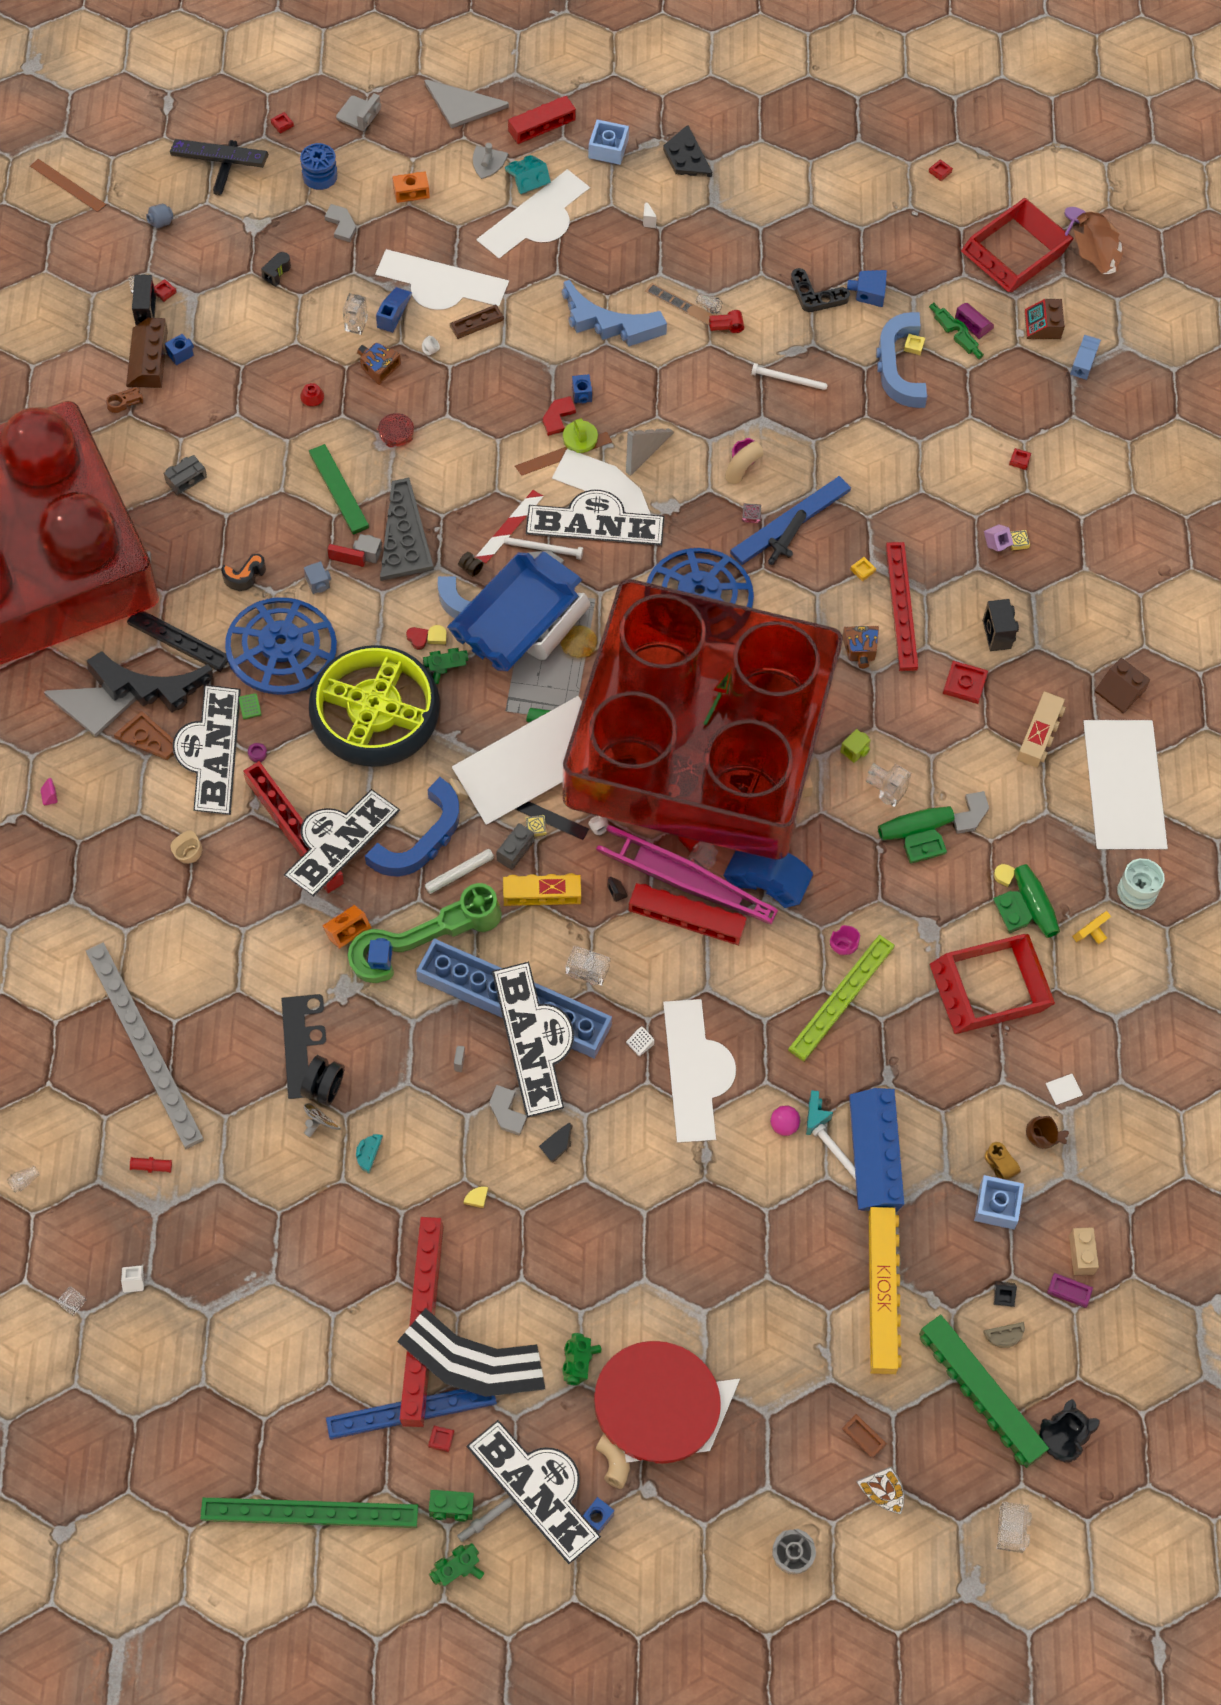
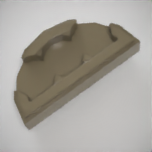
(1006, 1335)

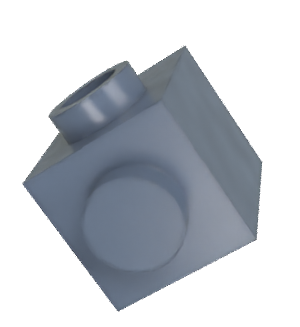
(317, 577)

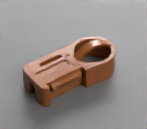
(127, 398)

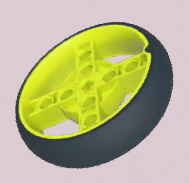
(374, 705)

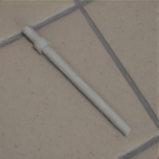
(478, 1524)

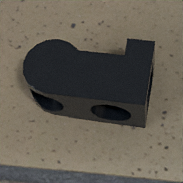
(276, 267)

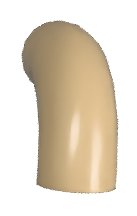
(742, 461)
(618, 1472)

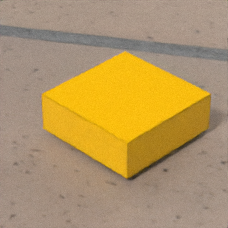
(863, 569)

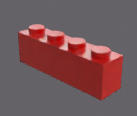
(541, 119)

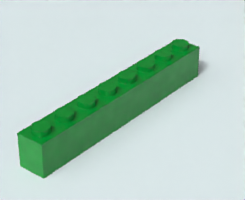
(983, 1391)

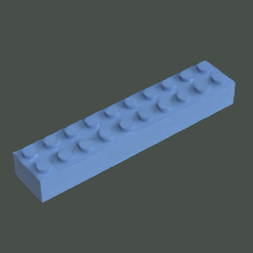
(473, 982)

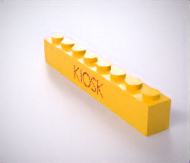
(883, 1291)

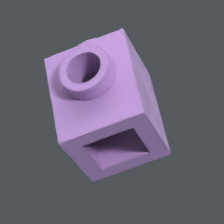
(998, 537)

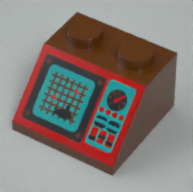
(1045, 319)

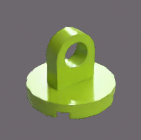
(580, 436)

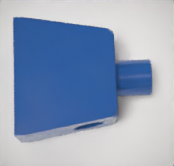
(869, 287)

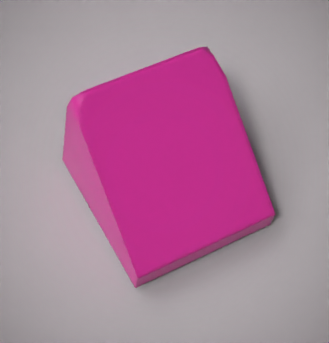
(48, 792)

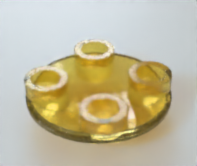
(579, 642)

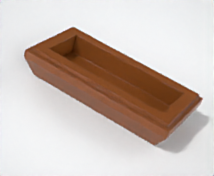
(864, 1436)

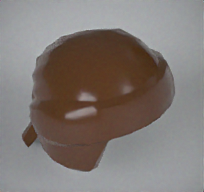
(1043, 1132)

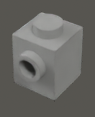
(370, 546)

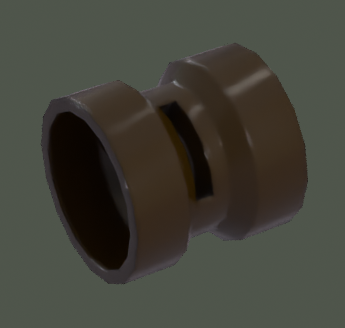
(471, 564)

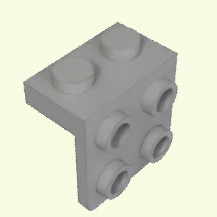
(359, 112)

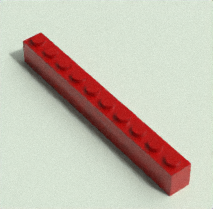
(424, 1296)

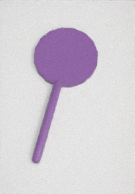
(1072, 214)

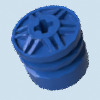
(318, 166)

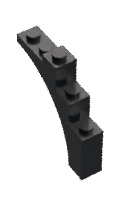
(146, 689)

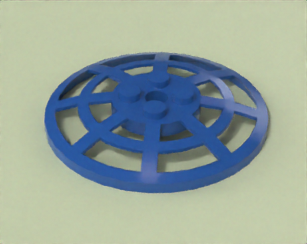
(703, 579)
(279, 652)

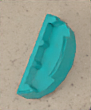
(367, 1151)

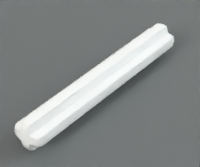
(459, 871)

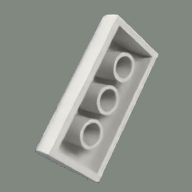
(560, 627)

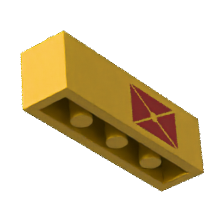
(542, 890)

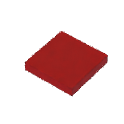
(965, 682)

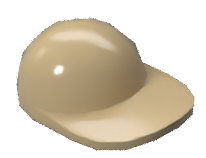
(187, 847)

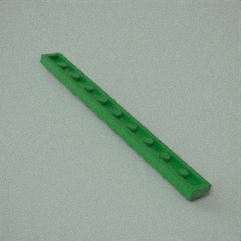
(309, 1512)

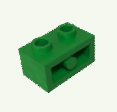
(451, 1505)

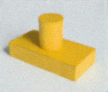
(1093, 929)

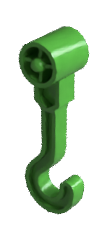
(475, 910)

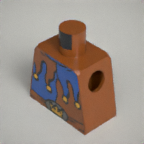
(378, 361)
(861, 644)

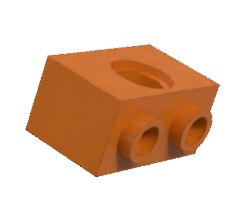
(411, 187)
(346, 926)

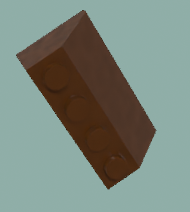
(147, 354)

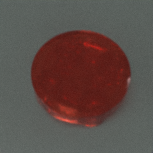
(396, 429)

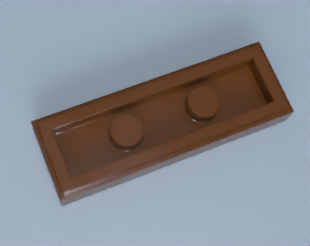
(476, 321)

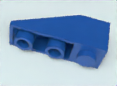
(392, 309)

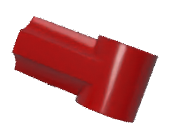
(732, 321)

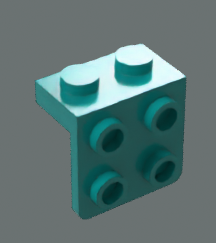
(529, 173)

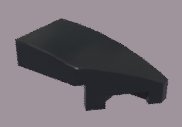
(557, 1143)

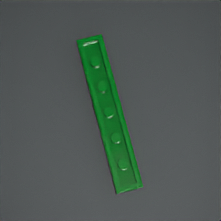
(339, 489)

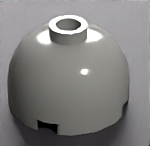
(794, 1551)

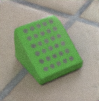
(250, 706)

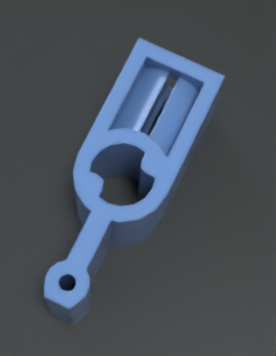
(1085, 357)

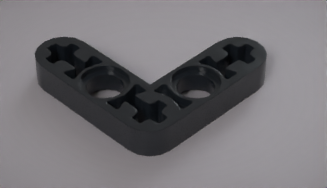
(811, 296)

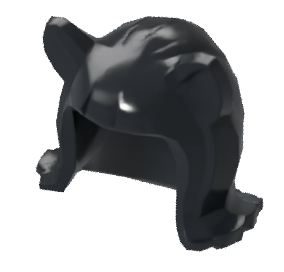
(1067, 1432)

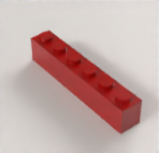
(687, 913)

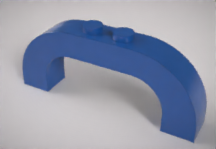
(427, 847)

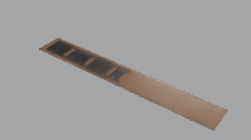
(680, 304)

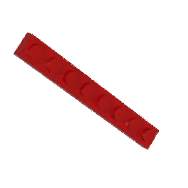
(901, 606)

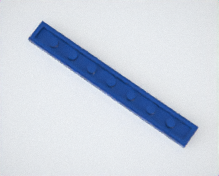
(811, 505)
(389, 1414)

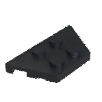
(686, 154)

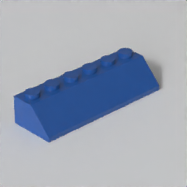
(876, 1149)

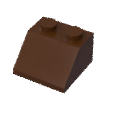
(1122, 685)

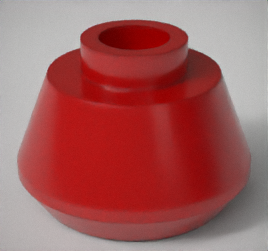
(312, 395)

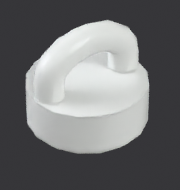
(430, 345)
(598, 822)

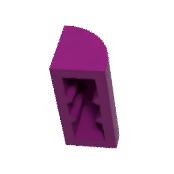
(973, 320)

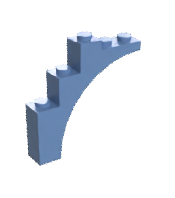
(607, 323)

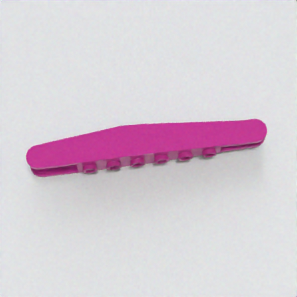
(686, 876)

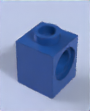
(179, 349)
(582, 388)
(380, 954)
(601, 1508)

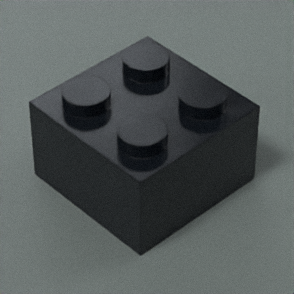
(1000, 624)

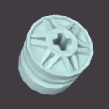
(1140, 883)

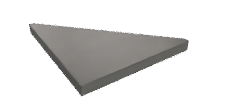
(462, 105)
(642, 445)
(90, 706)

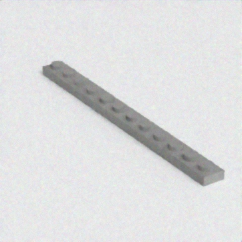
(145, 1046)

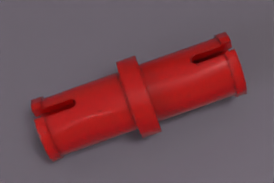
(150, 1164)

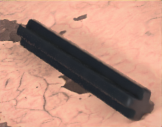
(223, 173)

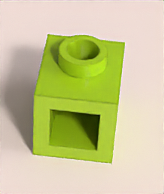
(856, 746)

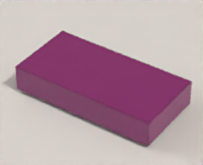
(1070, 1290)

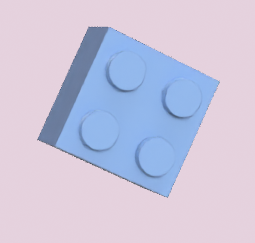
(608, 142)
(999, 1202)

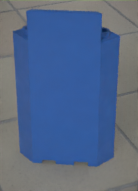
(516, 608)

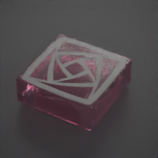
(751, 513)

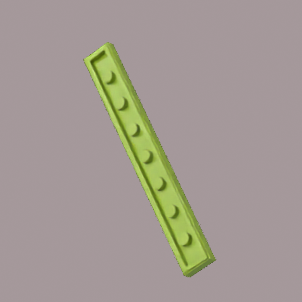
(841, 998)

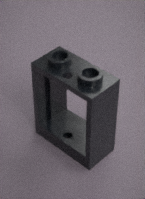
(143, 298)

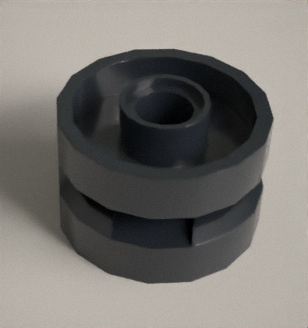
(322, 1080)

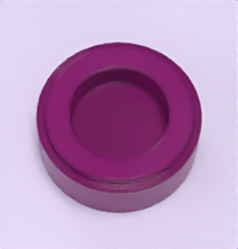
(257, 752)

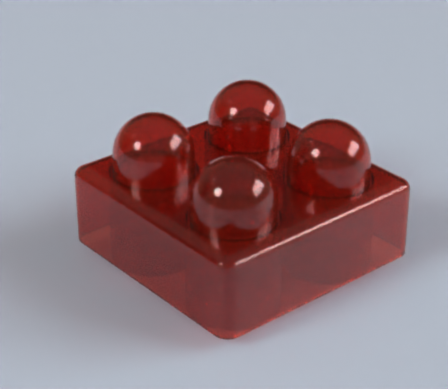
(63, 535)
(642, 731)

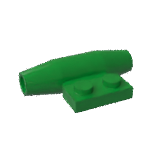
(919, 832)
(1029, 903)

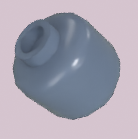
(159, 215)

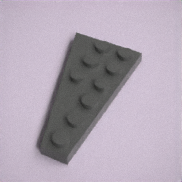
(405, 540)

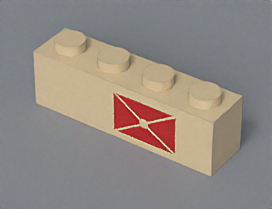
(1040, 730)

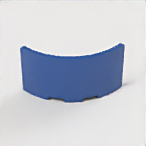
(782, 879)

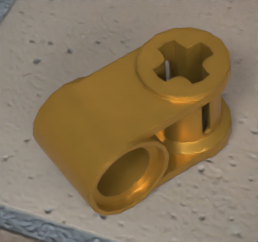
(1003, 1164)

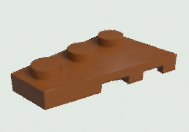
(147, 736)

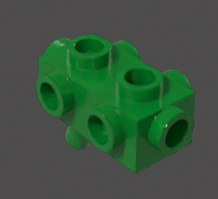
(440, 662)
(578, 1355)
(460, 1563)

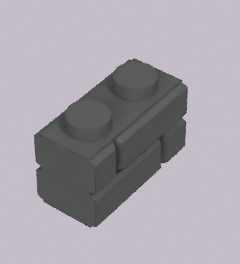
(185, 474)
(515, 846)

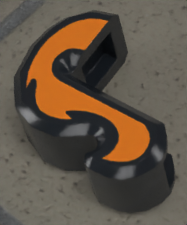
(246, 576)

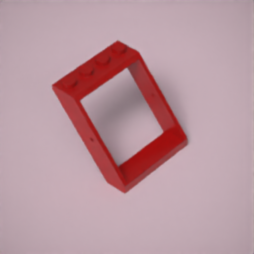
(1035, 223)
(955, 996)

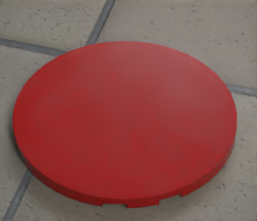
(657, 1402)

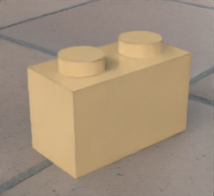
(1083, 1251)

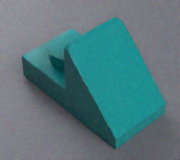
(815, 1114)

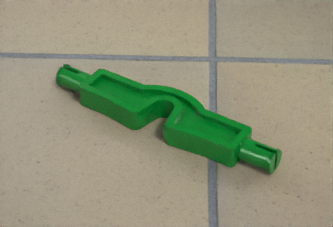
(962, 337)

